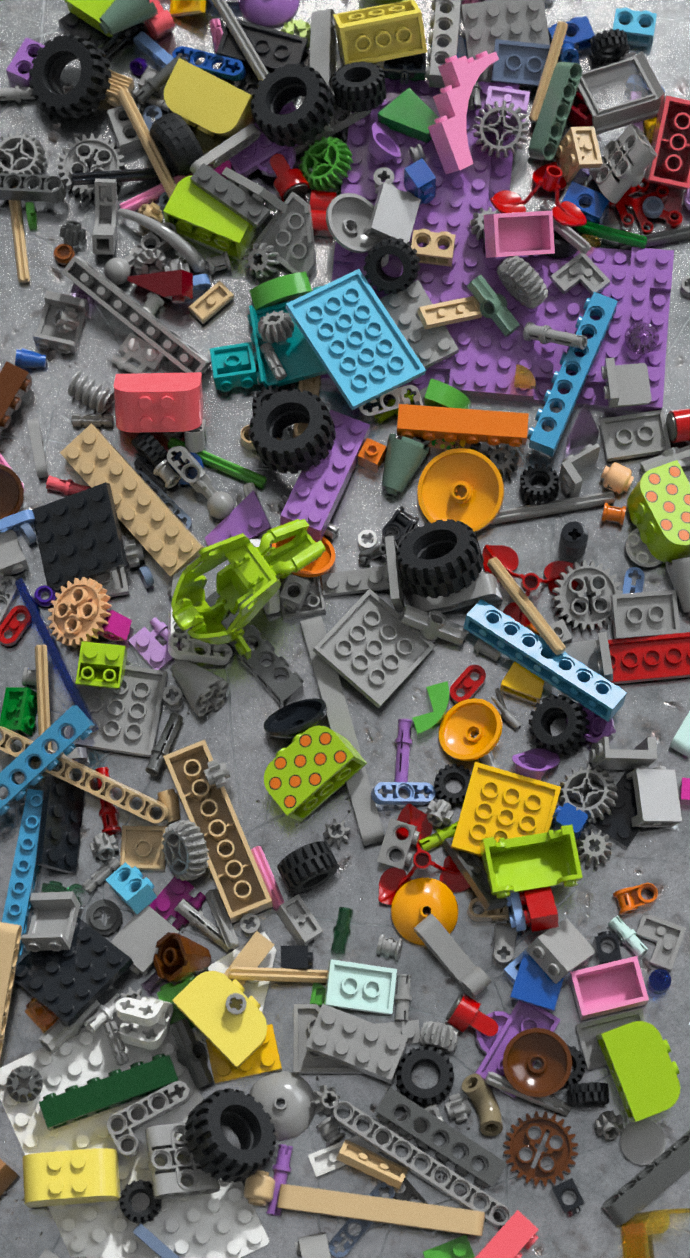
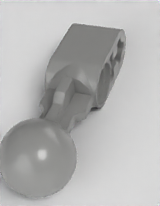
(119, 269)
(219, 503)

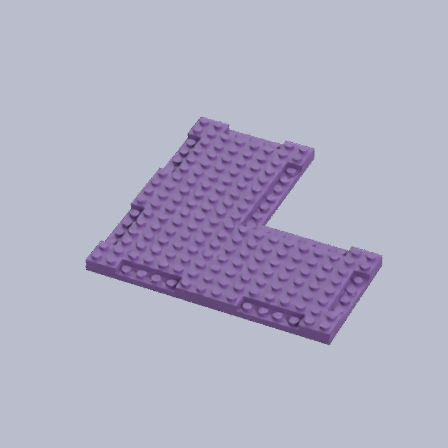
(486, 357)

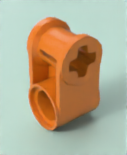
(634, 898)

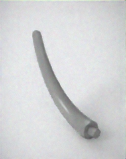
(182, 246)

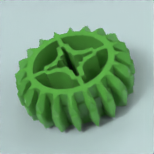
(326, 163)

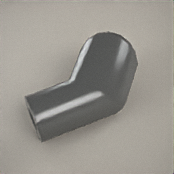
(371, 553)

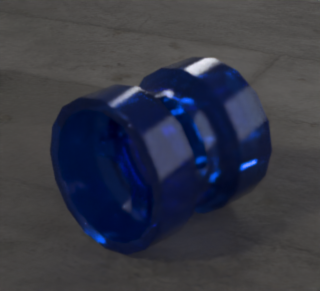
(656, 985)

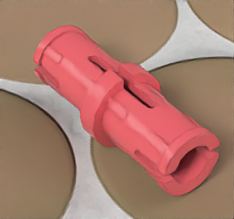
(67, 487)

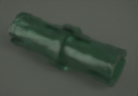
(341, 930)

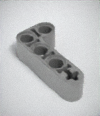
(484, 587)
(451, 956)
(150, 1114)

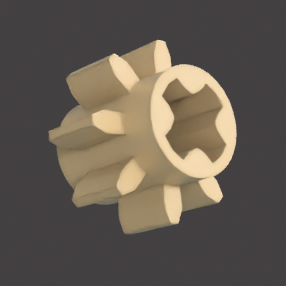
(152, 211)

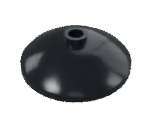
(295, 718)

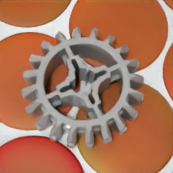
(510, 129)
(14, 148)
(522, 281)
(601, 798)
(185, 850)

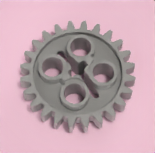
(73, 162)
(567, 596)

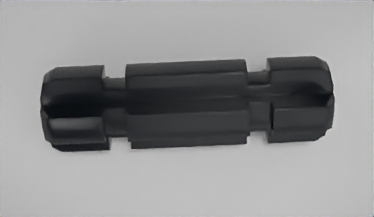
(142, 463)

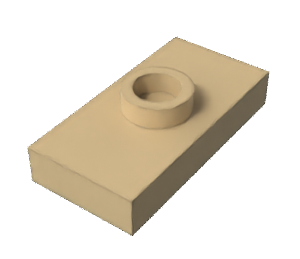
(211, 302)

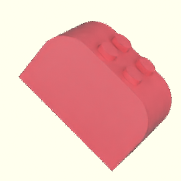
(671, 144)
(158, 402)

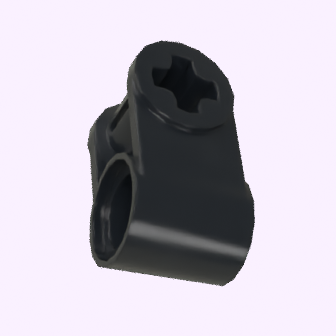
(400, 525)

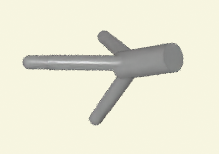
(505, 714)

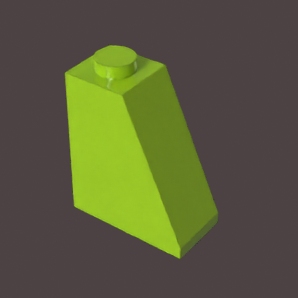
(89, 11)

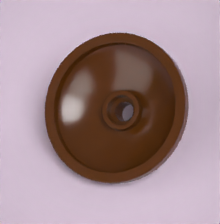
(10, 492)
(539, 1046)

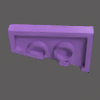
(245, 518)

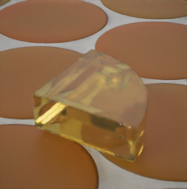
(593, 240)
(524, 378)

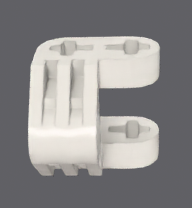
(145, 1022)

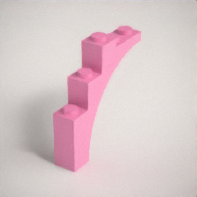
(452, 104)

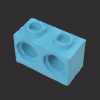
(635, 19)
(131, 888)

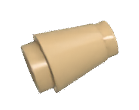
(171, 800)

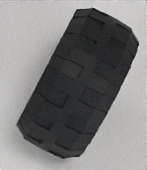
(176, 143)

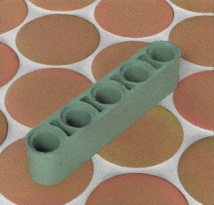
(555, 110)

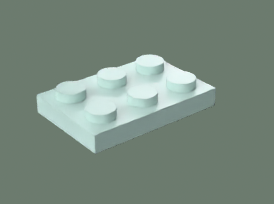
(360, 987)

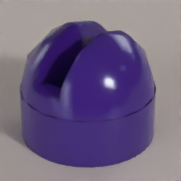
(135, 66)

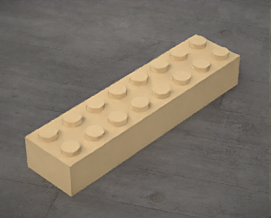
(134, 500)
(229, 853)

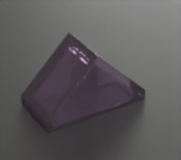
(583, 430)

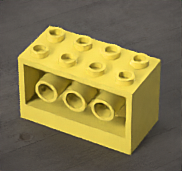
(380, 32)

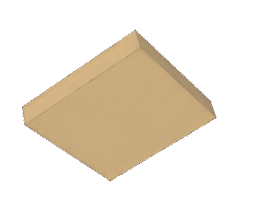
(143, 847)

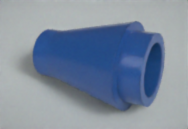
(29, 359)

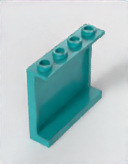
(294, 353)

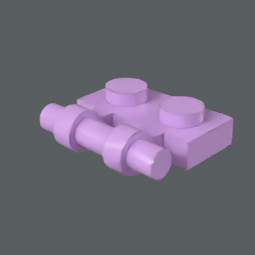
(518, 97)
(149, 648)

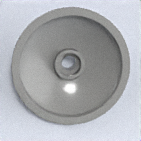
(346, 221)
(298, 1110)

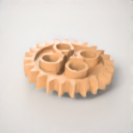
(79, 612)

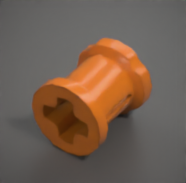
(613, 514)

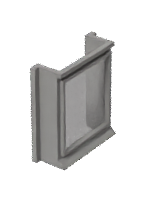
(621, 93)

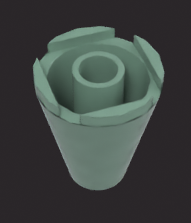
(125, 14)
(401, 462)

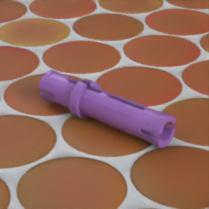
(403, 744)
(281, 1171)

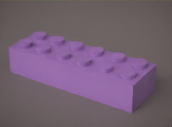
(322, 486)

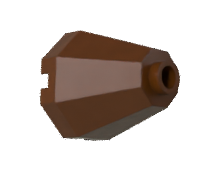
(180, 957)

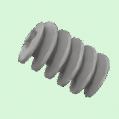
(89, 393)

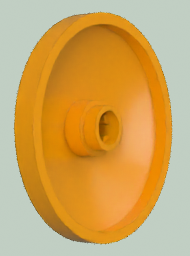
(462, 488)

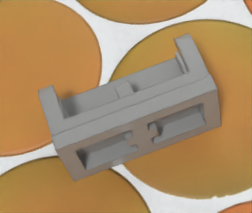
(299, 921)

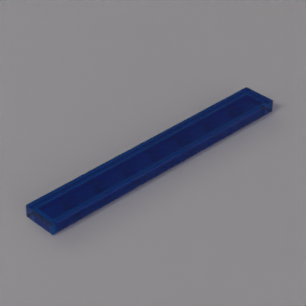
(53, 649)

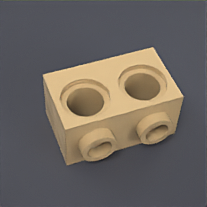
(432, 253)

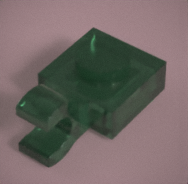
(55, 886)

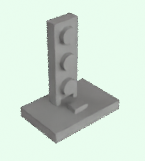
(374, 578)

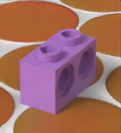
(23, 62)

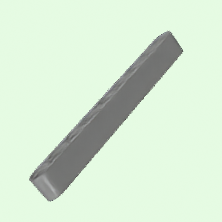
(409, 1162)

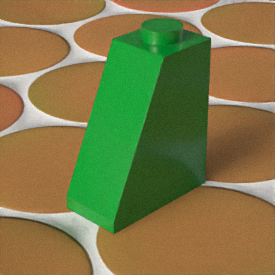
(408, 116)

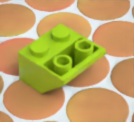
(101, 665)

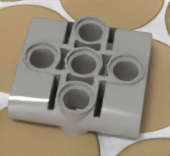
(623, 163)
(167, 1179)

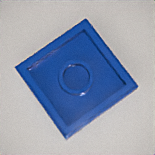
(535, 986)

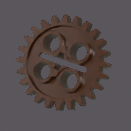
(560, 1157)

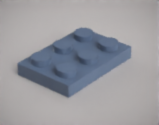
(519, 62)

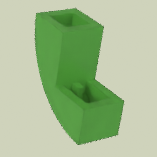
(280, 289)
(444, 395)
(438, 700)

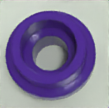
(44, 590)

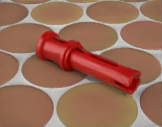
(108, 811)

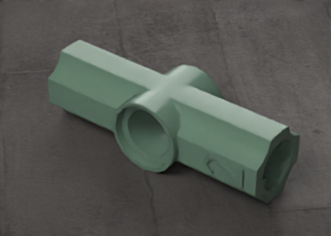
(493, 305)

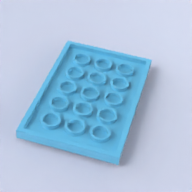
(355, 339)

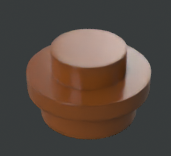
(63, 254)

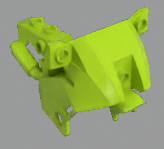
(242, 584)

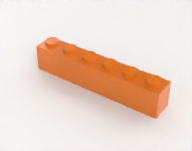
(462, 424)

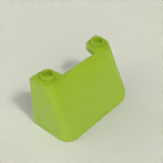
(531, 861)

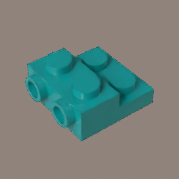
(233, 366)

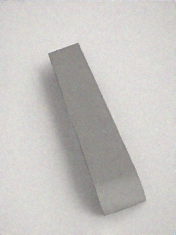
(324, 49)

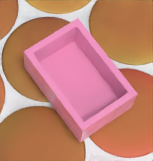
(519, 234)
(608, 988)

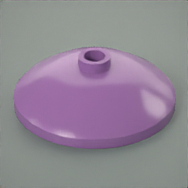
(268, 12)

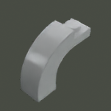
(106, 217)

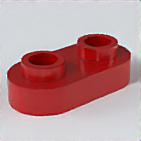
(13, 626)
(466, 684)

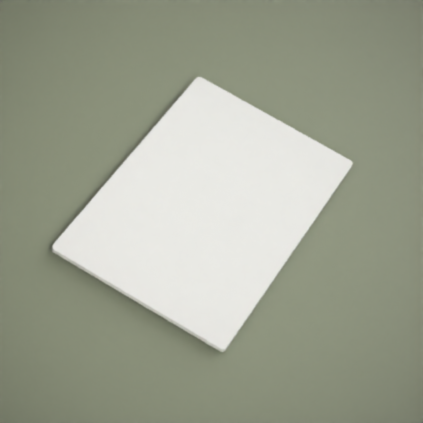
(190, 1226)

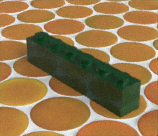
(108, 1092)

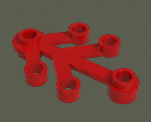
(637, 204)

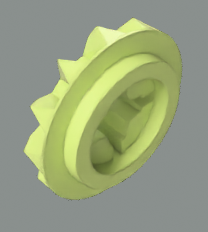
(300, 25)

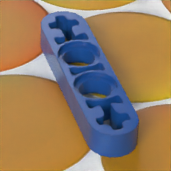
(210, 60)

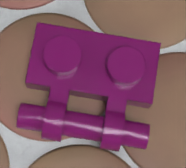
(170, 898)

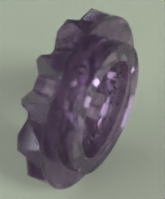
(634, 342)

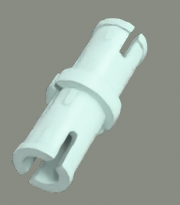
(628, 936)

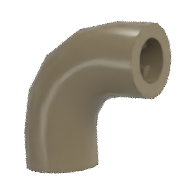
(484, 1103)

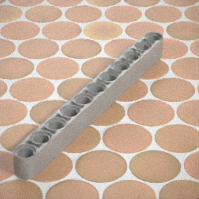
(340, 722)

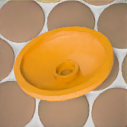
(466, 721)
(413, 897)

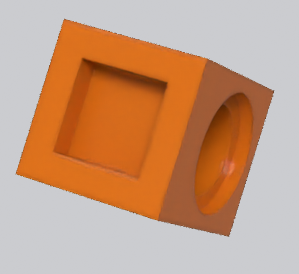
(372, 455)

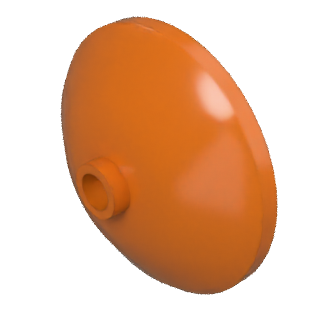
(320, 565)

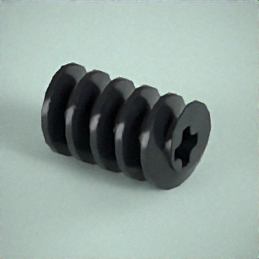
(573, 541)

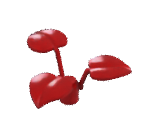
(550, 179)
(529, 582)
(395, 877)

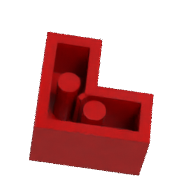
(539, 909)

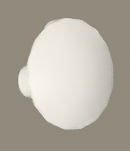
(639, 551)

